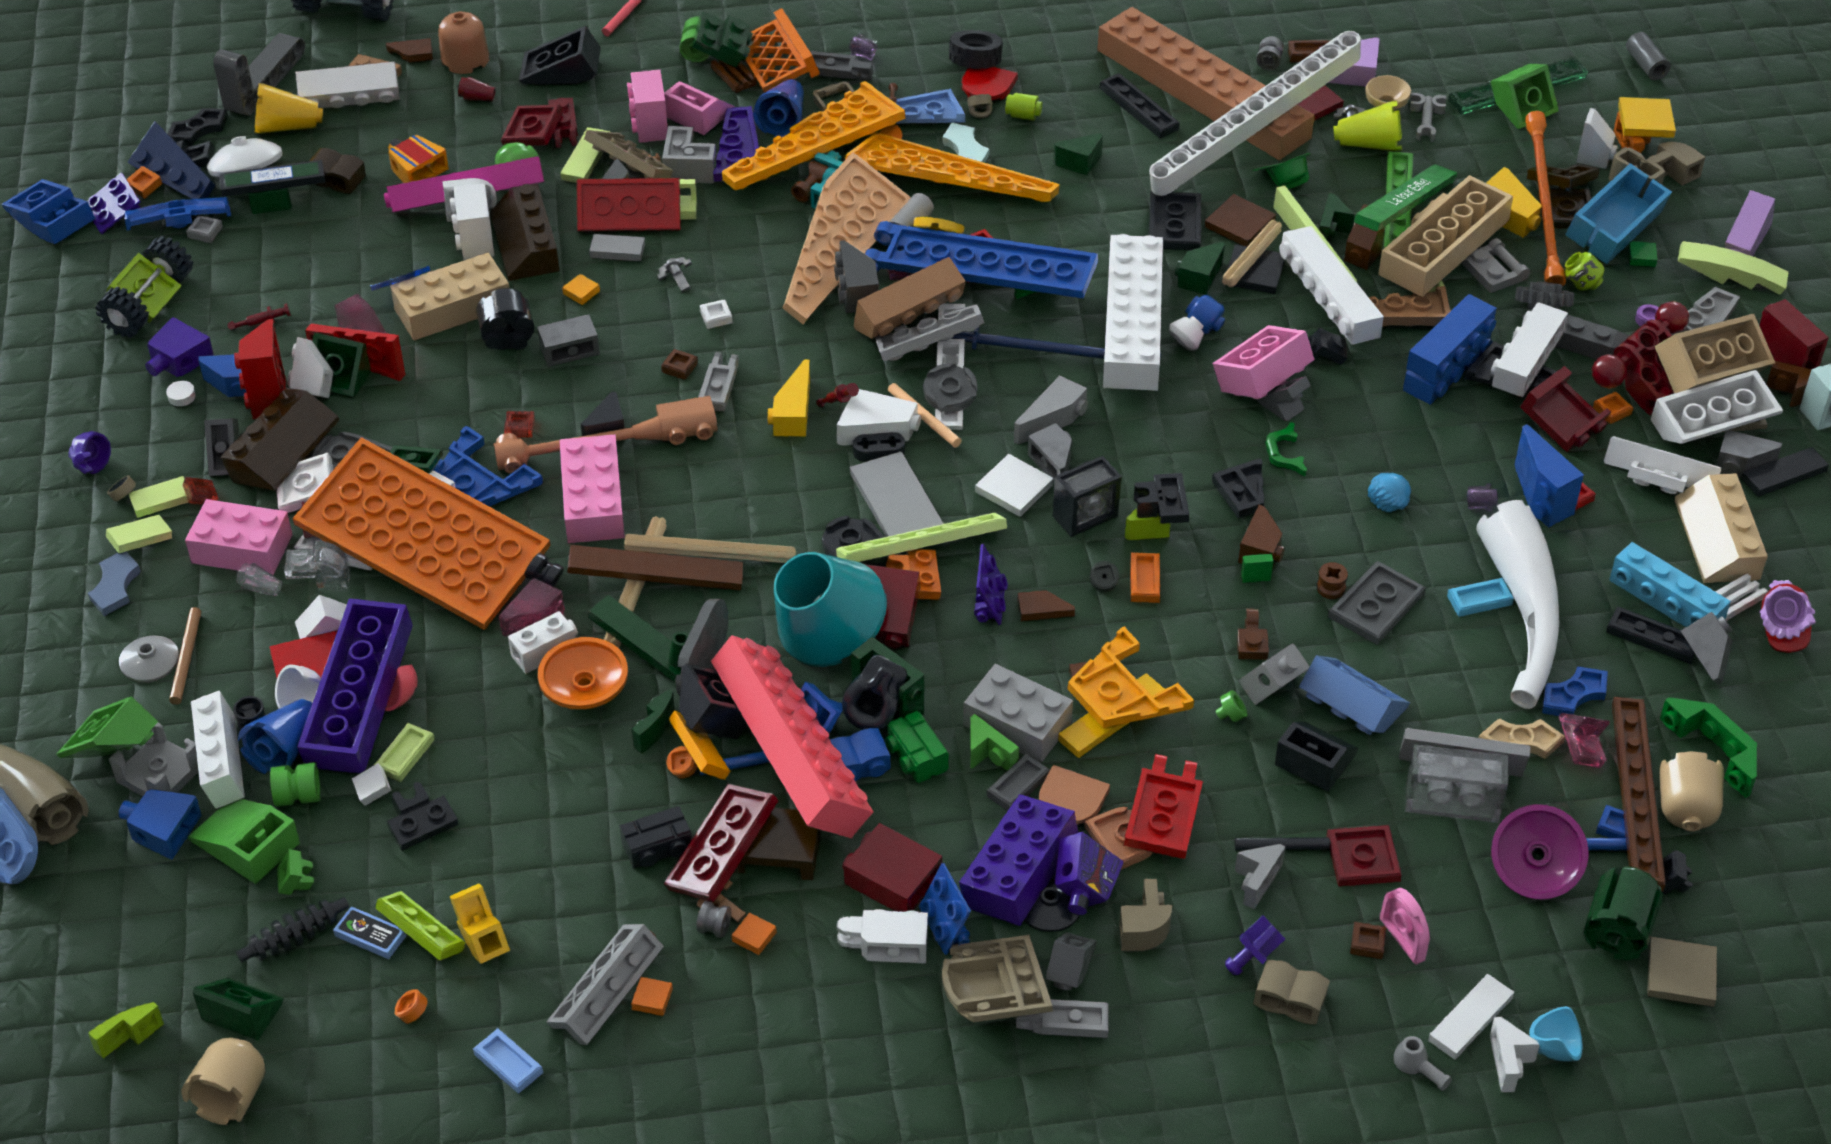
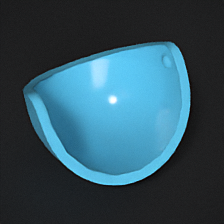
(1558, 1035)

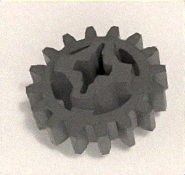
(1544, 293)

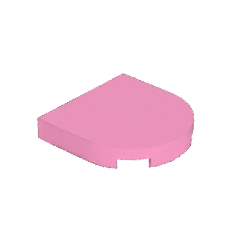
(1406, 923)

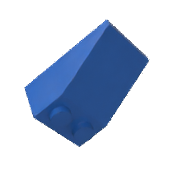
(1546, 478)

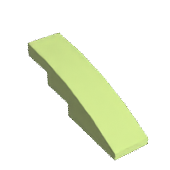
(1725, 263)

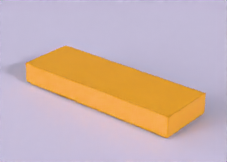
(700, 748)

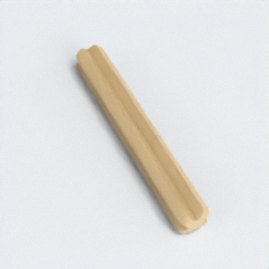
(1251, 253)

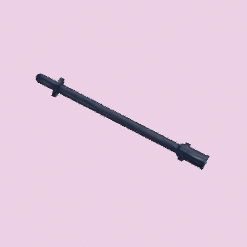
(1029, 344)

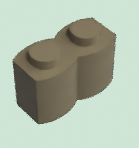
(1627, 156)
(1291, 991)

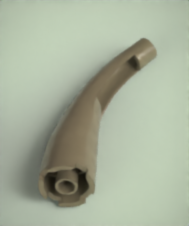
(41, 796)

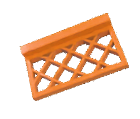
(791, 44)

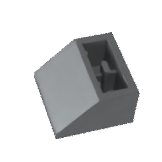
(855, 275)

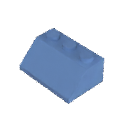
(1352, 695)

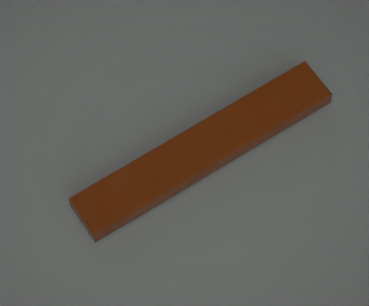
(655, 567)

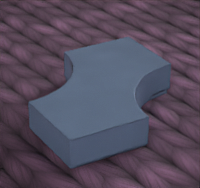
(112, 589)

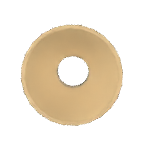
(1389, 89)

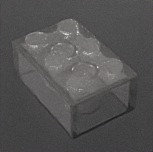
(1456, 783)

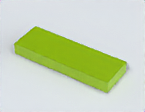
(420, 925)

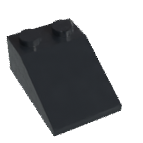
(562, 60)

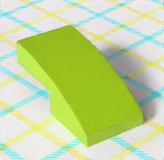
(133, 1023)

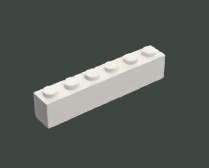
(1331, 285)

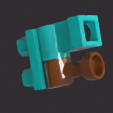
(819, 172)

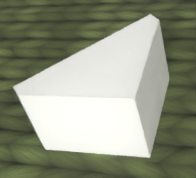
(320, 617)

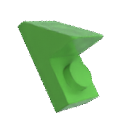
(990, 743)

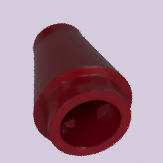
(475, 90)

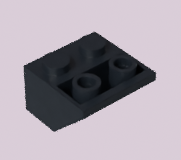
(1313, 754)

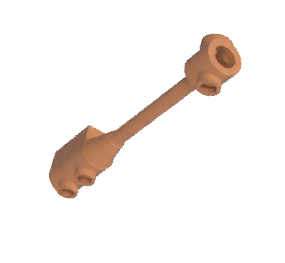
(672, 423)

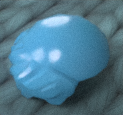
(1389, 492)

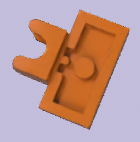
(926, 564)

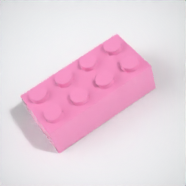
(591, 489)

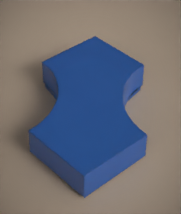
(1566, 696)

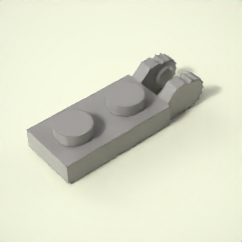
(719, 380)

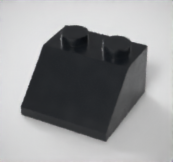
(708, 704)

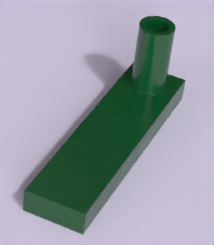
(639, 636)

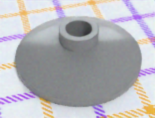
(149, 658)

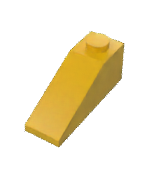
(791, 404)

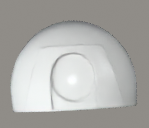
(295, 683)

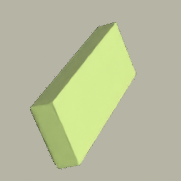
(581, 160)

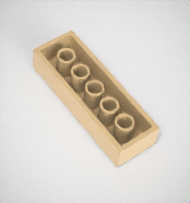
(1445, 235)

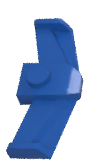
(177, 212)

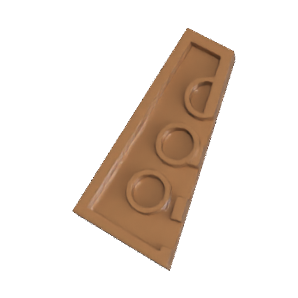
(1413, 308)

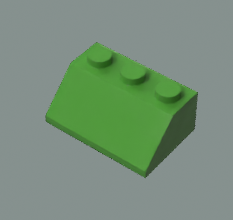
(110, 730)

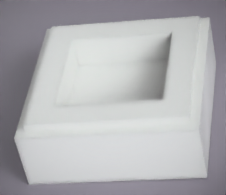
(716, 314)
(371, 784)

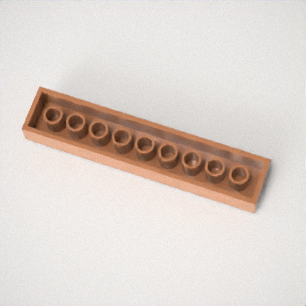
(1196, 77)

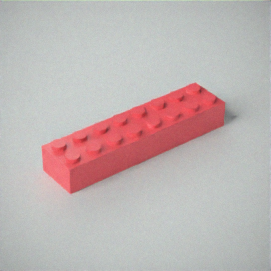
(792, 737)

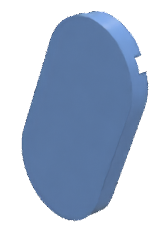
(17, 843)

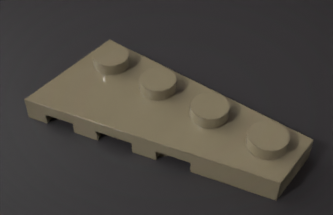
(625, 151)

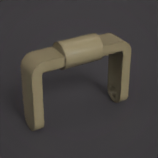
(828, 91)

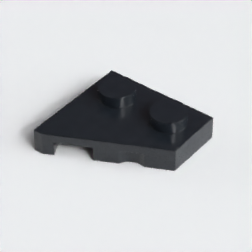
(1241, 487)

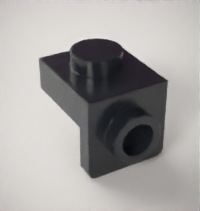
(1328, 345)

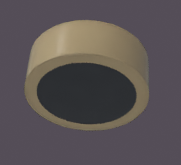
(121, 488)

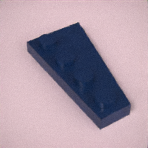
(174, 166)

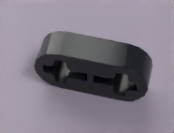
(877, 445)

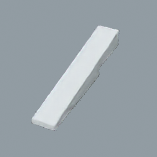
(950, 352)

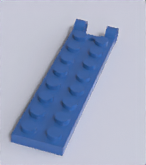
(986, 259)

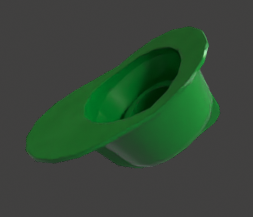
(1289, 173)

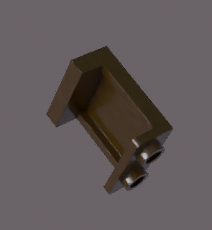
(784, 843)

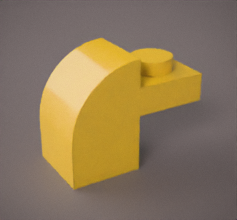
(478, 925)

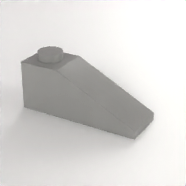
(1057, 404)

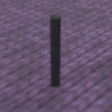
(1293, 843)

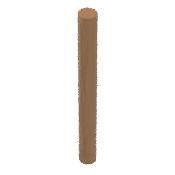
(185, 656)

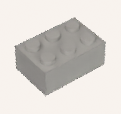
(1020, 710)

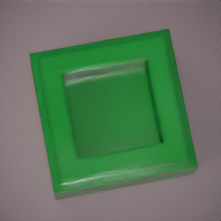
(1642, 254)
(1256, 568)

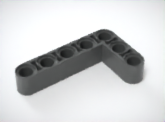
(240, 82)

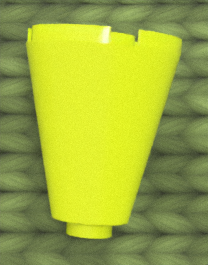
(1371, 128)

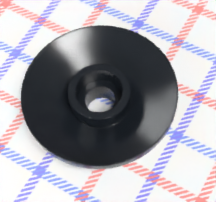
(1051, 914)

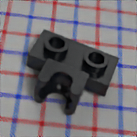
(1163, 497)
(419, 818)

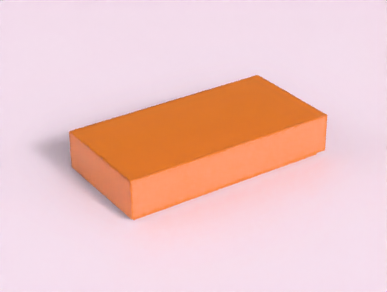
(1145, 577)

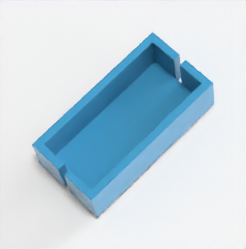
(1618, 213)

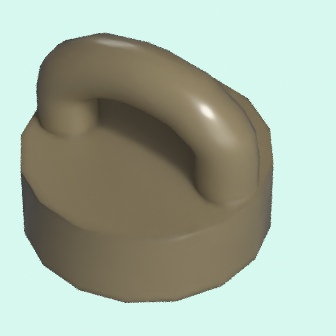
(980, 101)

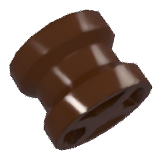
(1332, 580)

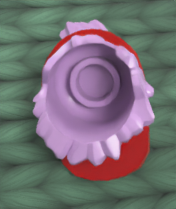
(1787, 617)

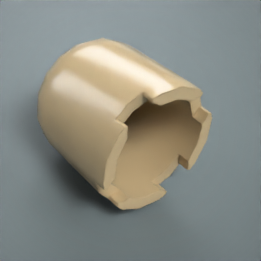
(1691, 790)
(225, 1080)

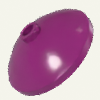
(1552, 833)

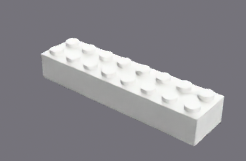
(1133, 313)

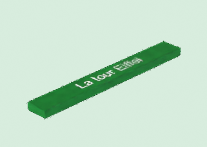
(1405, 197)

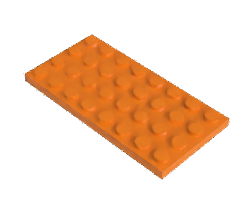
(421, 532)

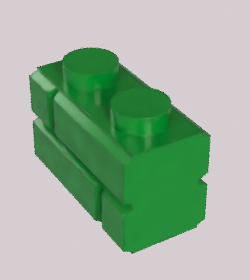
(917, 747)

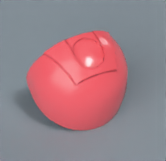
(403, 687)

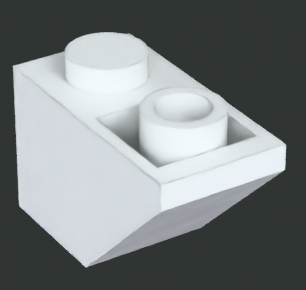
(309, 369)

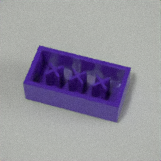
(1017, 859)

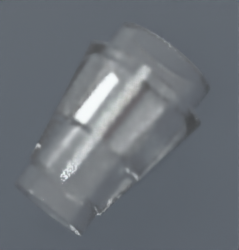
(258, 580)

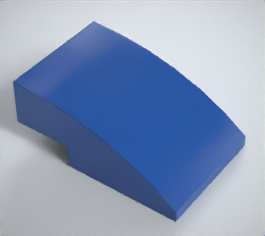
(49, 210)

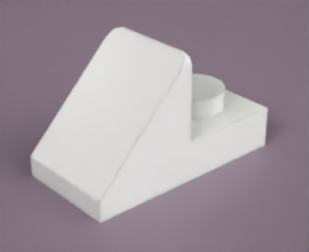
(1510, 1050)

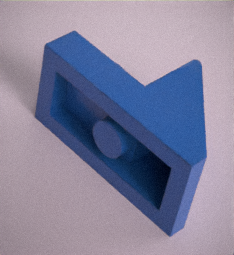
(827, 710)

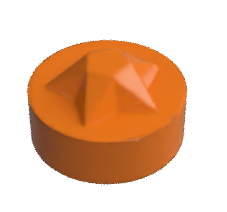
(681, 762)
(411, 1006)

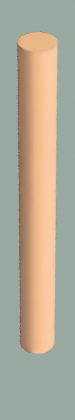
(927, 417)

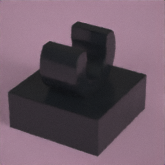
(1676, 872)

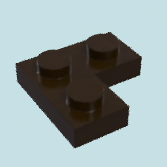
(1568, 177)

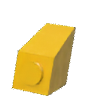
(1524, 209)

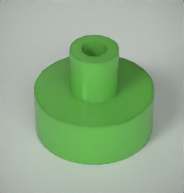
(1231, 706)

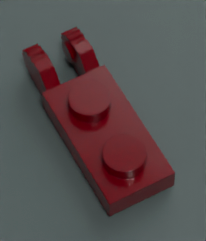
(567, 124)

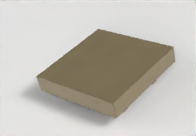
(1682, 971)

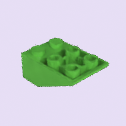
(247, 837)

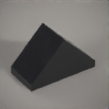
(605, 417)

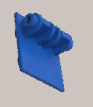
(946, 910)

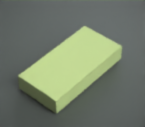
(158, 497)
(138, 533)
(405, 751)

